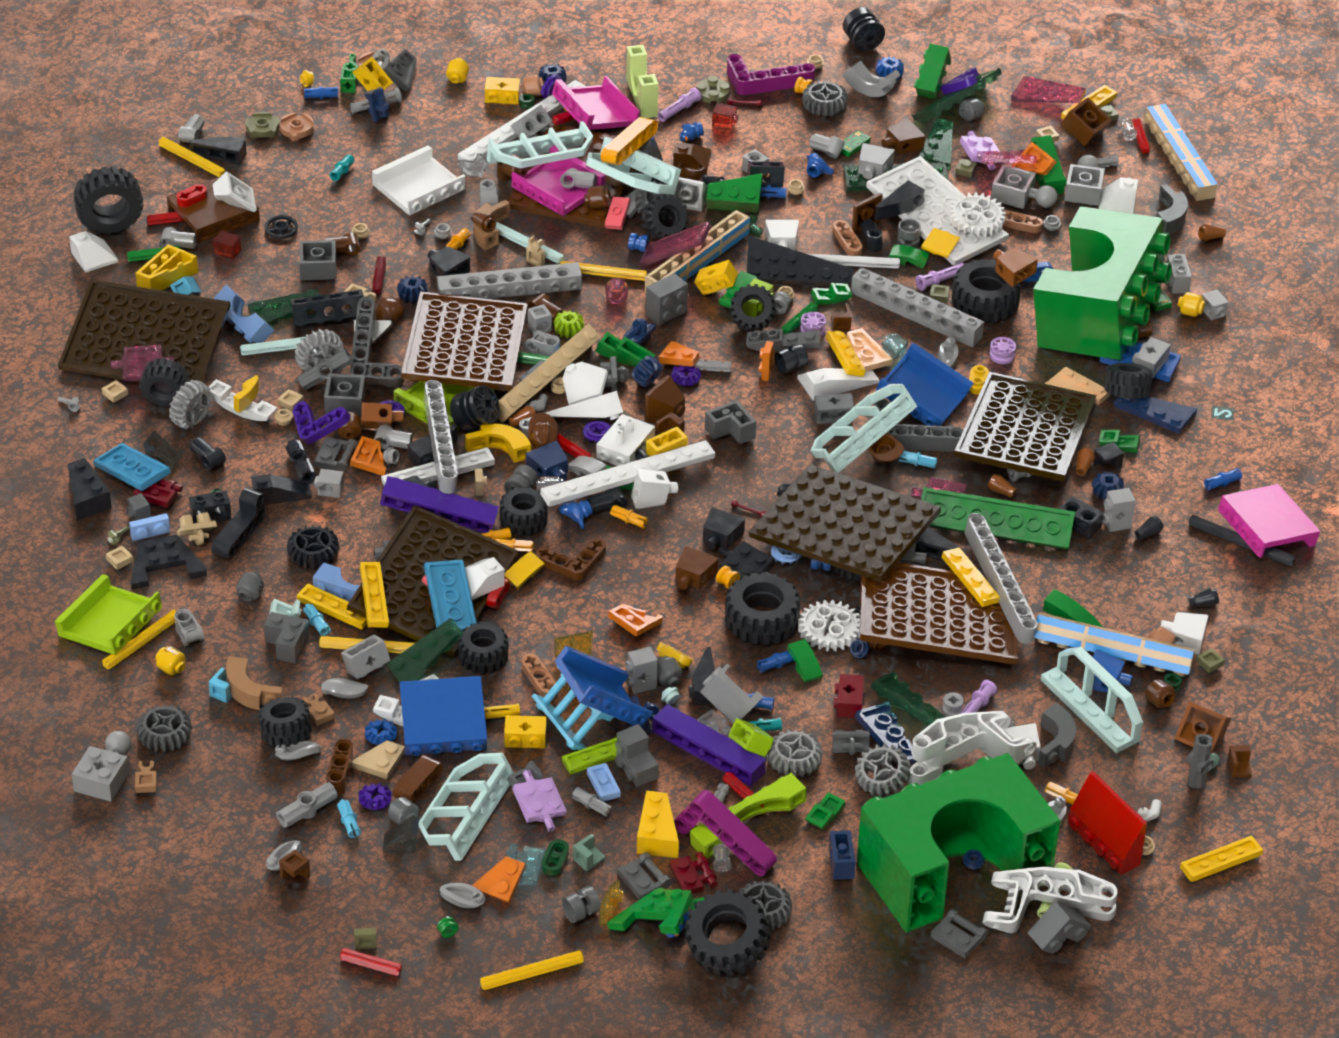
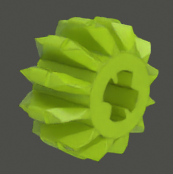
(568, 324)

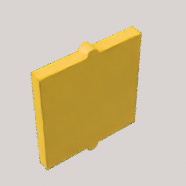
(940, 242)

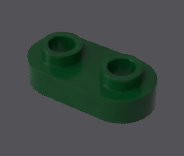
(552, 860)

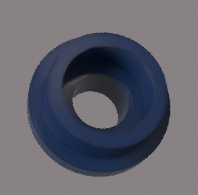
(855, 648)
(973, 855)

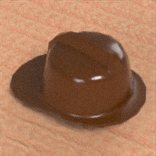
(542, 430)
(886, 449)

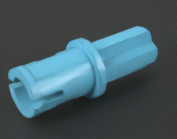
(918, 459)
(316, 619)
(348, 818)

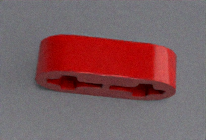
(191, 195)
(497, 596)

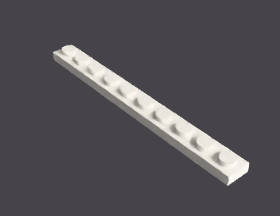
(505, 133)
(626, 473)

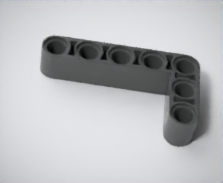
(364, 348)
(924, 436)

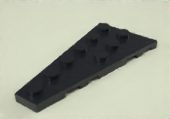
(788, 266)

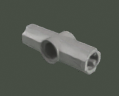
(306, 804)

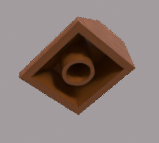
(1203, 721)

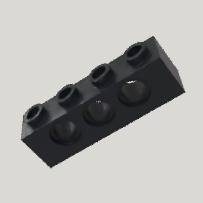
(319, 303)

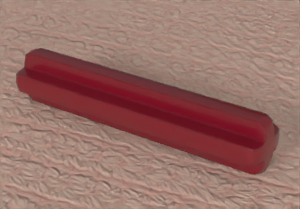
(379, 275)

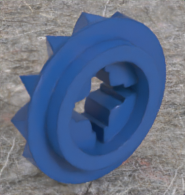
(388, 734)

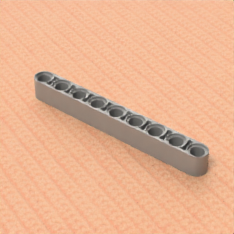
(440, 437)
(1001, 578)

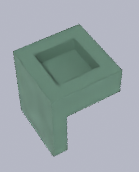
(587, 854)

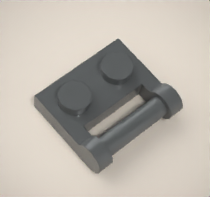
(330, 452)
(637, 878)
(955, 938)

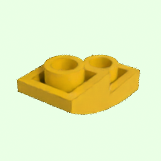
(247, 396)
(524, 569)

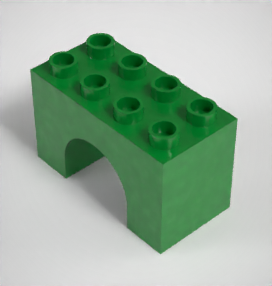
(1111, 284)
(979, 808)

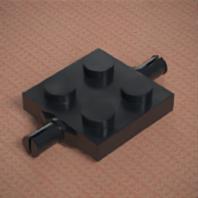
(746, 560)

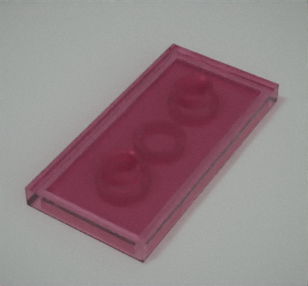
(675, 244)

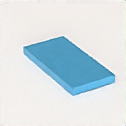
(131, 466)
(449, 592)

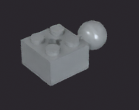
(1085, 181)
(1016, 186)
(103, 771)

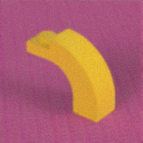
(500, 437)

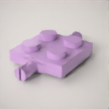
(973, 144)
(539, 800)

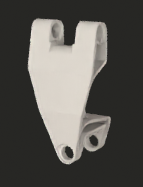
(960, 734)
(1083, 888)

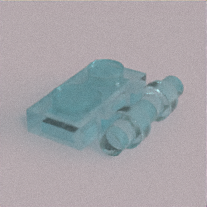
(532, 858)

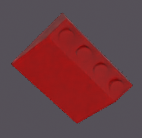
(1108, 824)

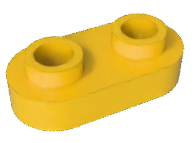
(978, 376)
(666, 650)

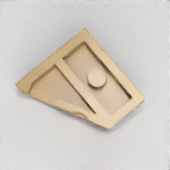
(380, 760)

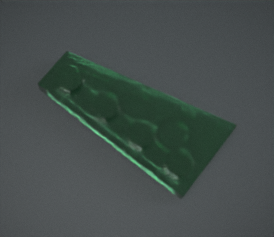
(939, 143)
(277, 308)
(416, 659)
(902, 697)

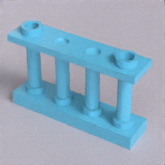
(564, 727)

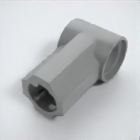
(191, 129)
(830, 146)
(580, 179)
(175, 238)
(390, 437)

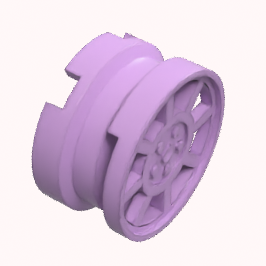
(813, 322)
(1003, 351)

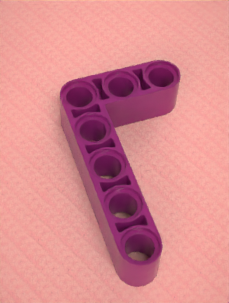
(767, 79)
(728, 829)

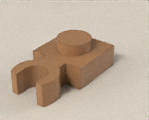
(319, 711)
(146, 778)

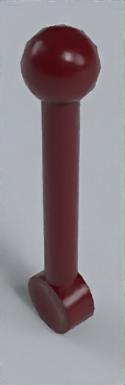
(732, 101)
(734, 503)

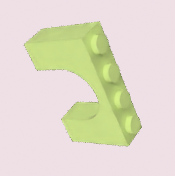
(642, 86)

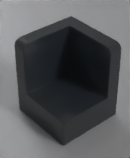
(1109, 453)

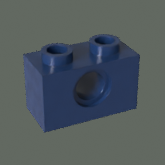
(842, 855)

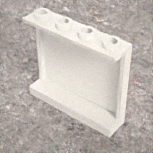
(417, 181)

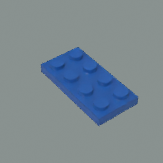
(1164, 374)

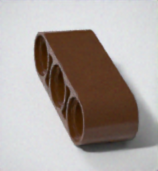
(340, 765)
(418, 778)

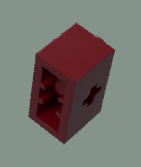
(849, 695)

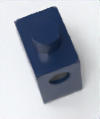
(548, 461)

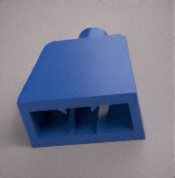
(1114, 667)

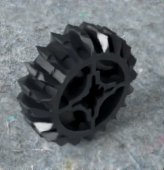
(313, 547)

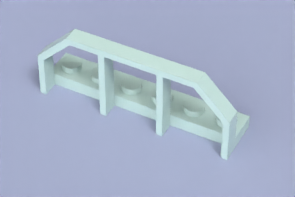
(540, 145)
(642, 162)
(868, 433)
(1085, 708)
(478, 813)

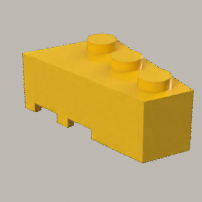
(166, 268)
(657, 828)

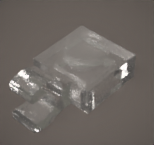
(716, 722)

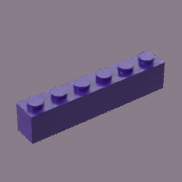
(458, 509)
(708, 745)

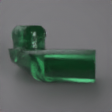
(753, 228)

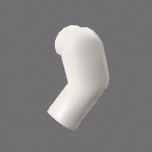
(1153, 812)

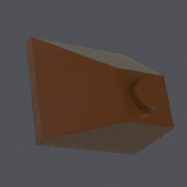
(692, 154)
(865, 210)
(662, 400)

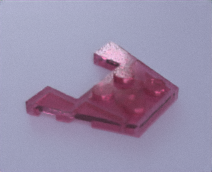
(1005, 157)

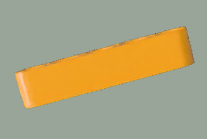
(629, 141)

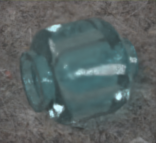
(894, 346)

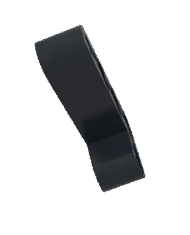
(242, 524)

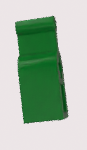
(348, 77)
(741, 280)

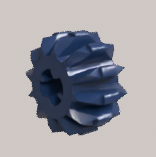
(552, 69)
(410, 288)
(647, 371)
(1106, 482)

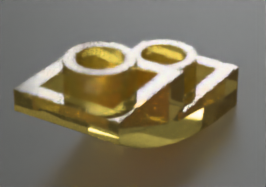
(610, 902)

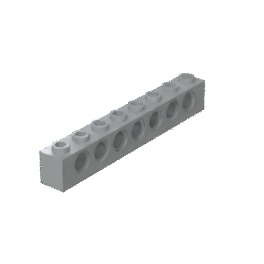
(513, 281)
(917, 307)

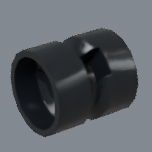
(791, 358)

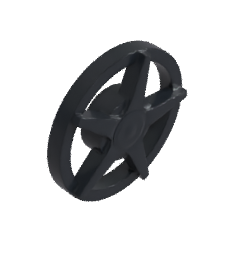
(281, 227)

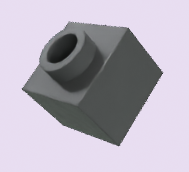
(138, 507)

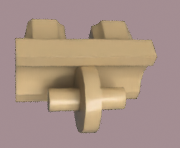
(198, 529)

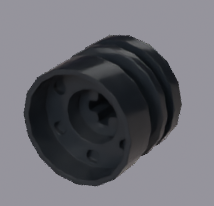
(863, 29)
(474, 408)

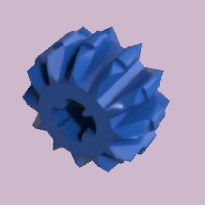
(888, 65)

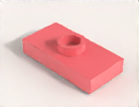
(617, 213)

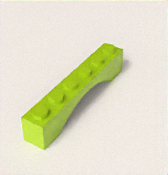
(779, 796)

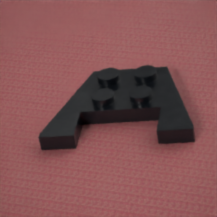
(164, 554)

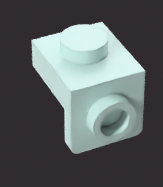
(286, 609)

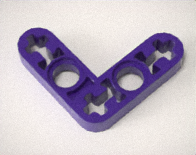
(960, 82)
(308, 431)

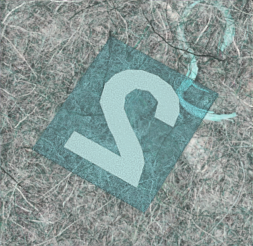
(1222, 412)

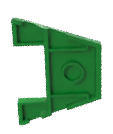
(657, 905)

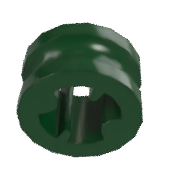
(527, 101)
(1176, 679)

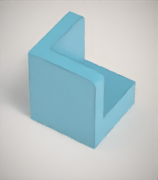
(186, 285)
(218, 687)

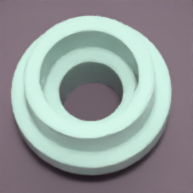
(670, 695)

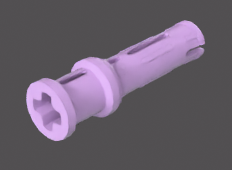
(685, 101)
(934, 277)
(981, 697)

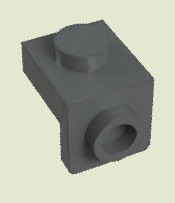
(518, 776)

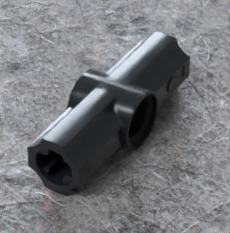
(300, 461)

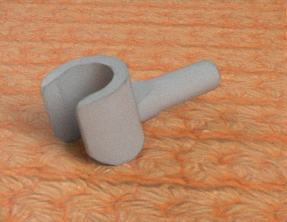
(421, 229)
(72, 404)

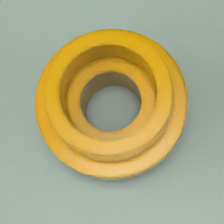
(306, 78)

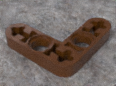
(572, 566)

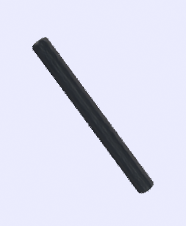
(1234, 537)

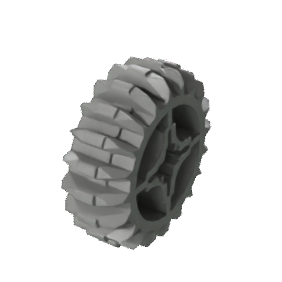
(317, 347)
(190, 404)
(795, 753)
(885, 776)

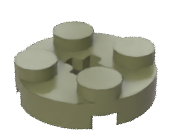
(713, 90)
(256, 130)

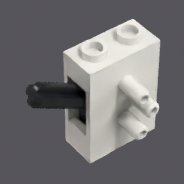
(625, 441)

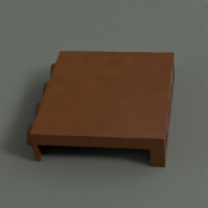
(212, 215)

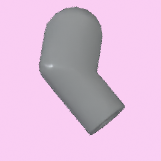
(538, 405)

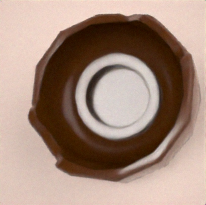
(690, 171)
(389, 308)

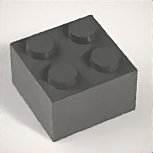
(318, 260)
(666, 299)
(345, 392)

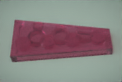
(1041, 90)

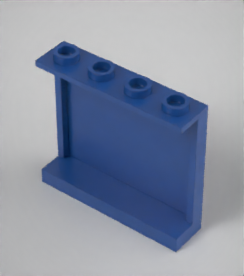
(930, 383)
(600, 686)
(443, 715)

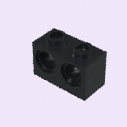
(215, 503)
(1086, 519)

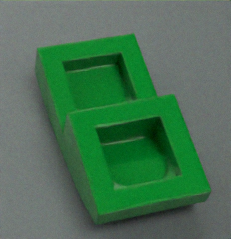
(909, 254)
(836, 293)
(1126, 443)
(806, 662)
(825, 812)

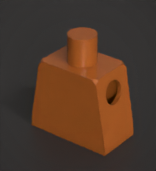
(1014, 265)
(372, 415)

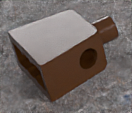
(904, 137)
(695, 568)

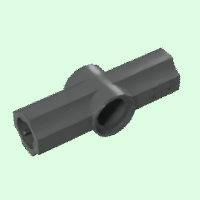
(315, 375)
(1200, 761)

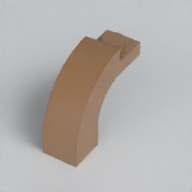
(500, 212)
(245, 690)

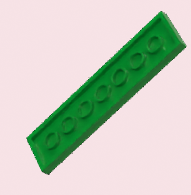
(1005, 518)

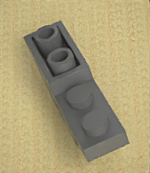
(757, 339)

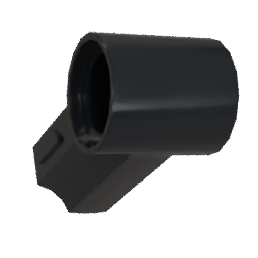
(872, 235)
(209, 456)
(607, 500)

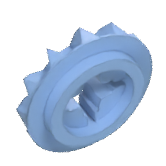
(777, 554)

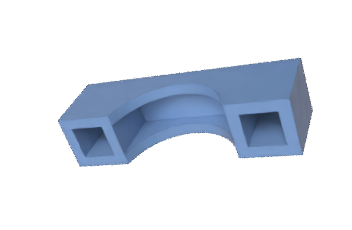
(253, 326)
(330, 580)

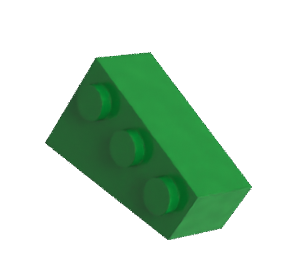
(932, 70)
(1055, 177)
(736, 194)

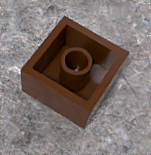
(1086, 121)

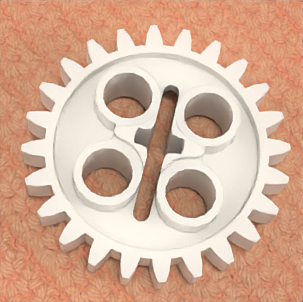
(977, 214)
(818, 619)

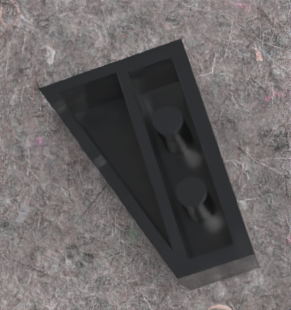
(87, 490)

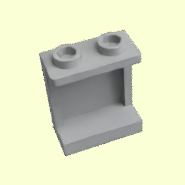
(727, 695)

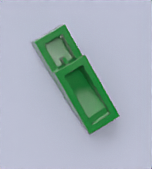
(624, 350)
(1063, 606)

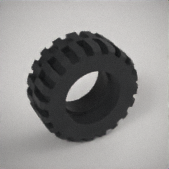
(108, 182)
(994, 303)
(757, 625)
(733, 956)

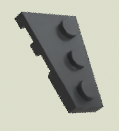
(401, 69)

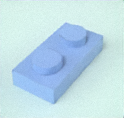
(149, 527)
(603, 782)

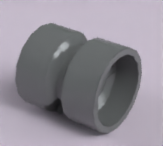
(909, 233)
(521, 477)
(581, 904)

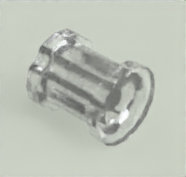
(1130, 127)
(721, 855)

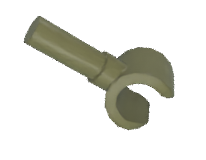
(115, 536)

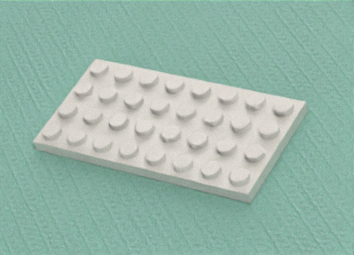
(935, 208)

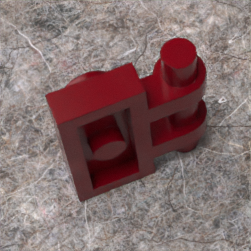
(161, 492)
(686, 873)

